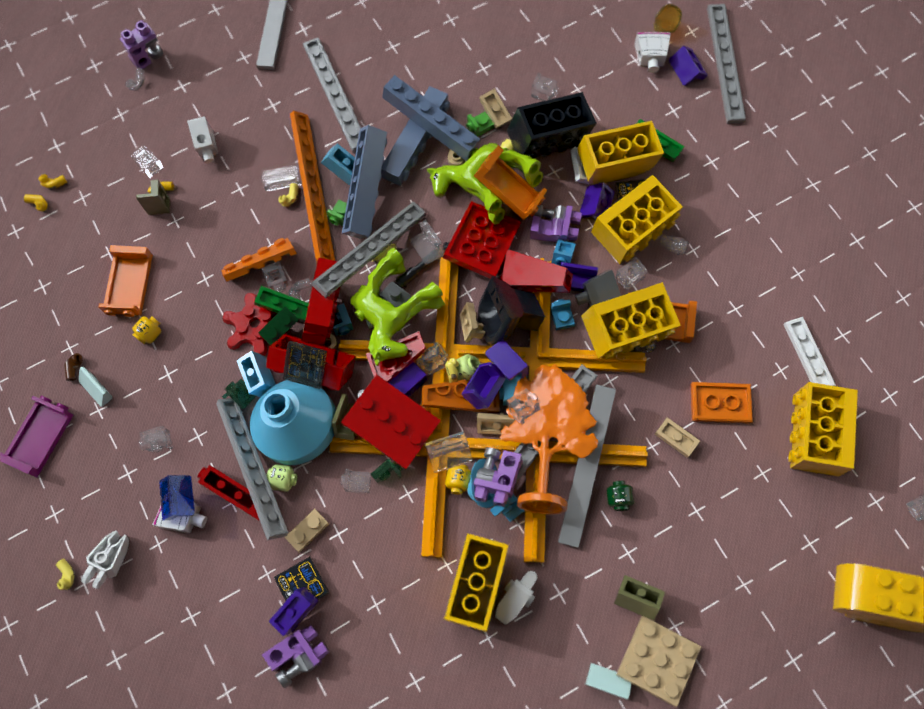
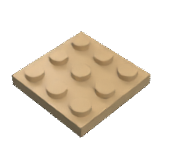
(658, 661)

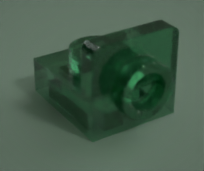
(239, 393)
(383, 471)

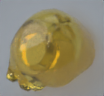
(668, 19)

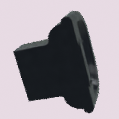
(506, 308)

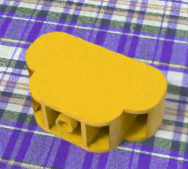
(880, 596)

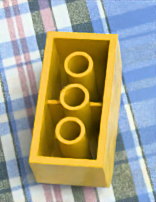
(620, 152)
(476, 582)

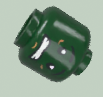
(620, 496)

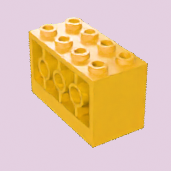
(636, 219)
(630, 321)
(823, 429)

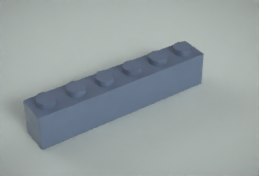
(430, 117)
(411, 143)
(364, 182)

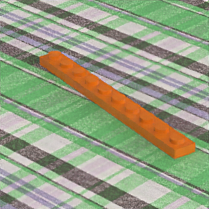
(312, 186)

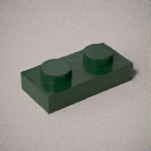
(278, 325)

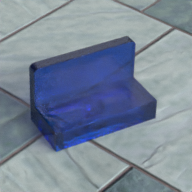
(176, 496)

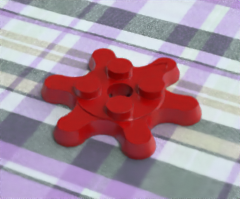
(244, 332)

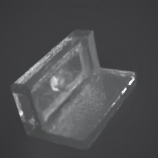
(280, 177)
(427, 244)
(448, 452)

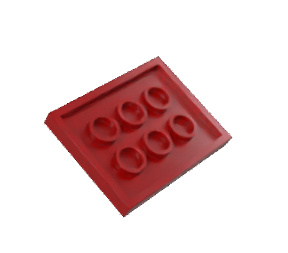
(480, 243)
(390, 421)

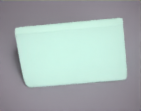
(94, 387)
(607, 681)

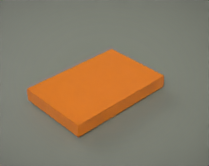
(721, 402)

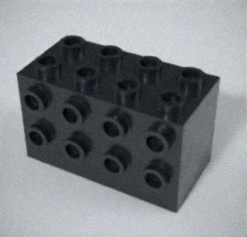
(551, 125)

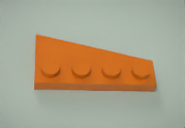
(259, 259)
(449, 396)

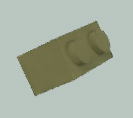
(639, 597)

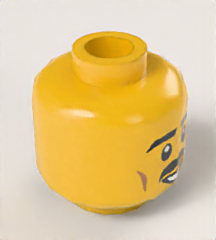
(146, 330)
(458, 479)

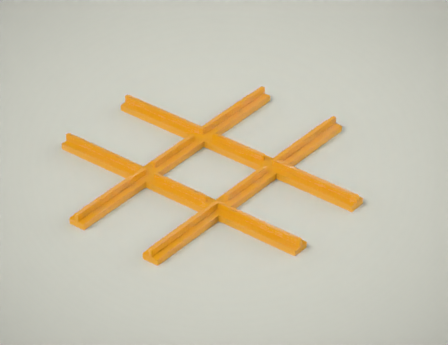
(534, 357)

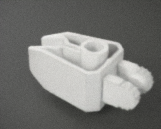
(106, 559)
(517, 595)

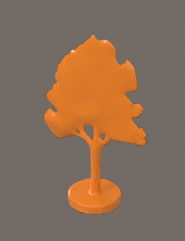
(560, 416)

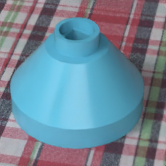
(292, 423)

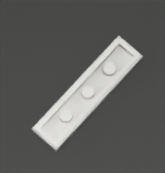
(808, 352)

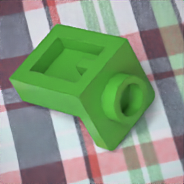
(479, 124)
(337, 215)

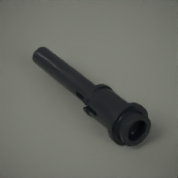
(409, 275)

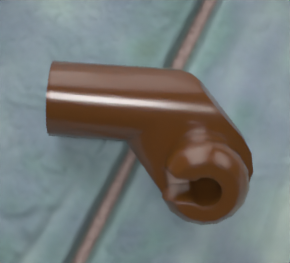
(71, 366)

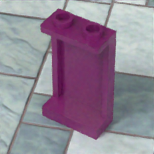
(37, 436)

